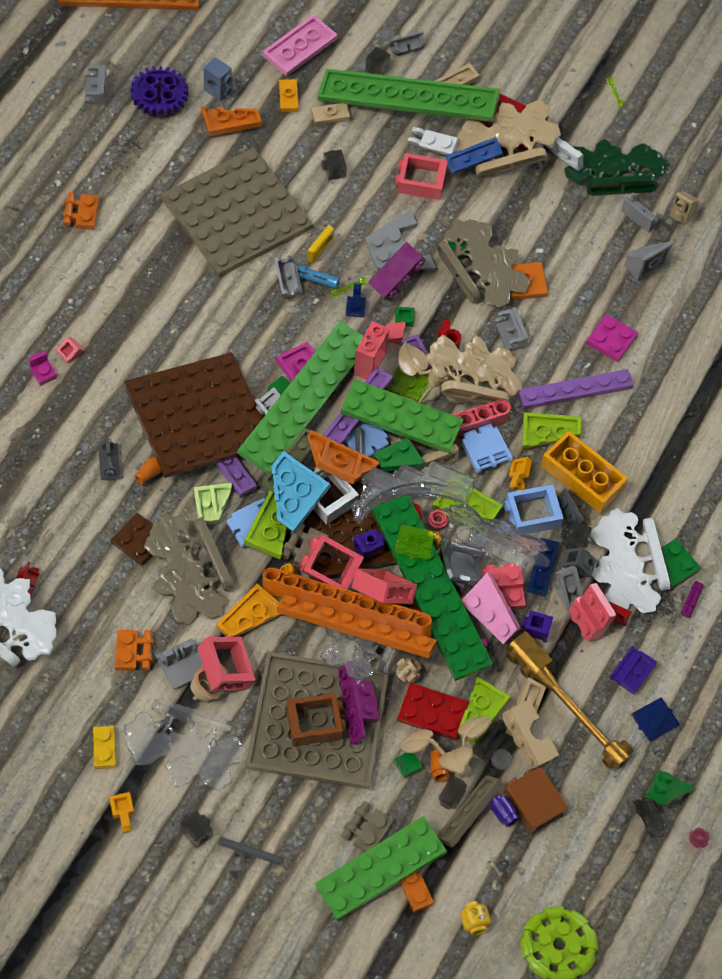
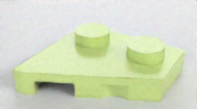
(211, 501)

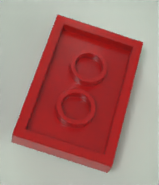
(432, 711)

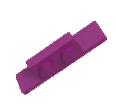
(359, 704)

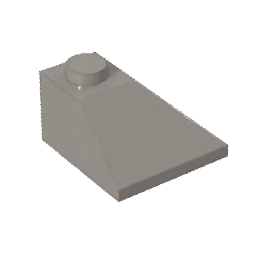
(647, 259)

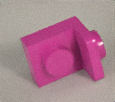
(41, 368)

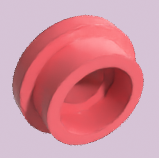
(437, 514)

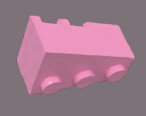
(491, 609)

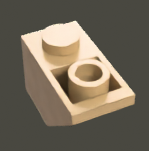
(683, 207)

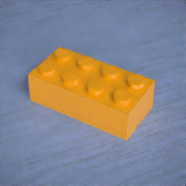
(584, 472)

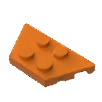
(339, 459)

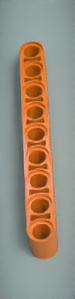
(281, 582)

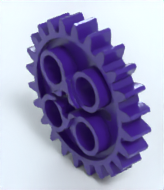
(173, 91)

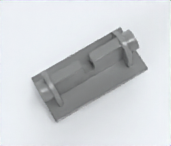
(400, 43)

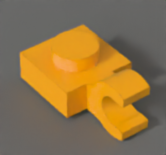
(519, 470)
(122, 808)

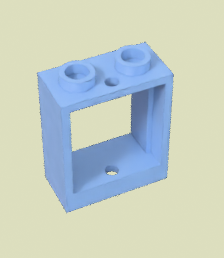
(537, 525)

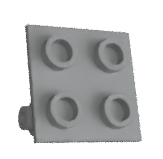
(180, 662)

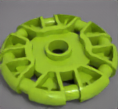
(565, 933)

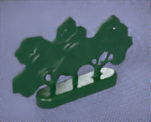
(611, 161)

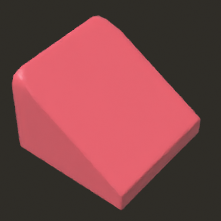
(396, 332)
(70, 349)

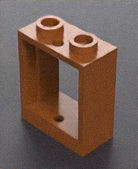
(315, 736)

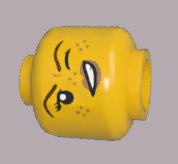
(475, 918)

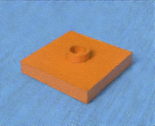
(537, 285)

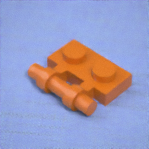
(87, 211)
(127, 650)

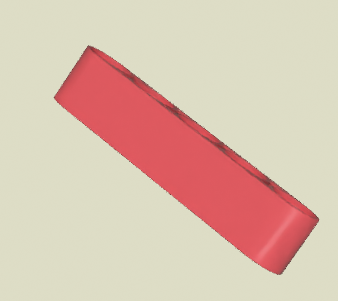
(488, 410)

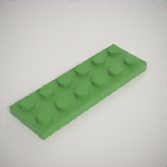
(401, 416)
(380, 868)

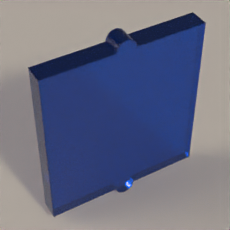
(655, 719)

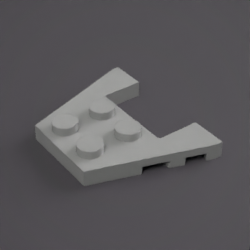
(388, 241)

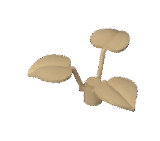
(413, 361)
(457, 759)

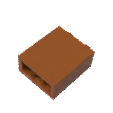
(535, 799)

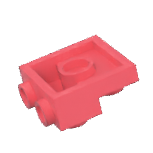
(510, 583)
(592, 613)

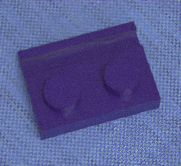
(633, 670)

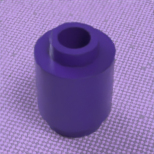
(504, 810)

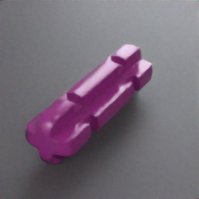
(692, 599)

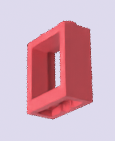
(419, 188)
(372, 351)
(349, 571)
(384, 586)
(212, 667)

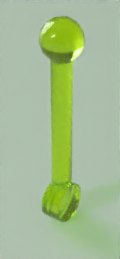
(610, 81)
(334, 292)

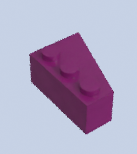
(397, 271)

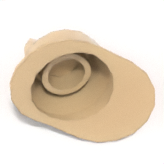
(201, 688)

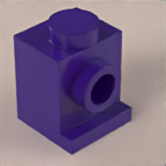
(365, 547)
(538, 620)

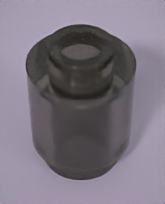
(452, 793)

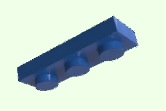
(474, 155)

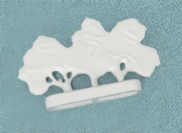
(623, 566)
(37, 625)

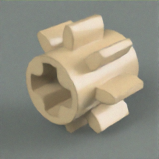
(408, 669)

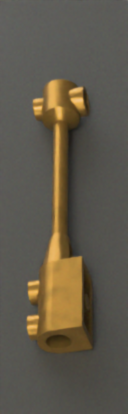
(536, 663)

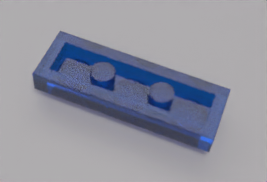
(541, 575)

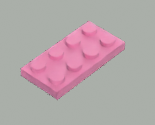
(299, 45)

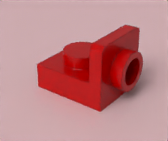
(622, 614)

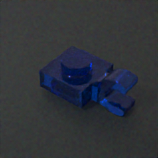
(356, 304)

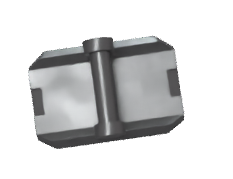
(462, 561)

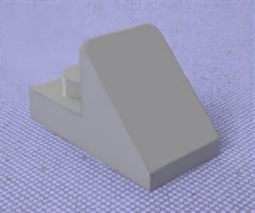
(568, 586)

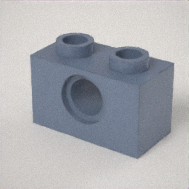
(217, 79)

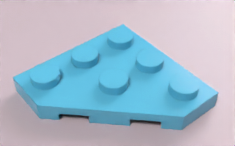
(295, 490)

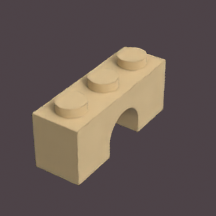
(534, 750)

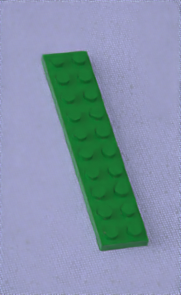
(434, 594)

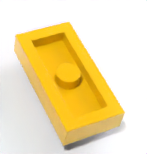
(104, 747)

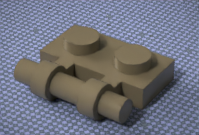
(289, 547)
(372, 832)

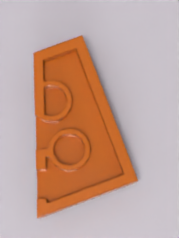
(227, 121)

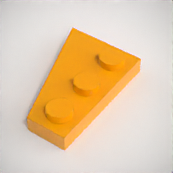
(250, 612)

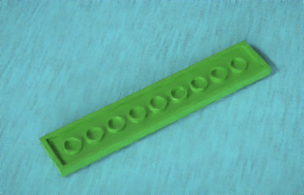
(409, 94)
(302, 398)

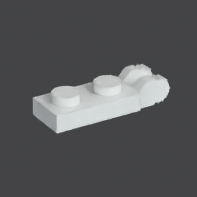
(434, 141)
(567, 153)

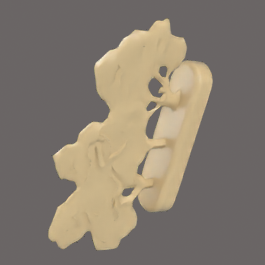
(511, 131)
(477, 363)

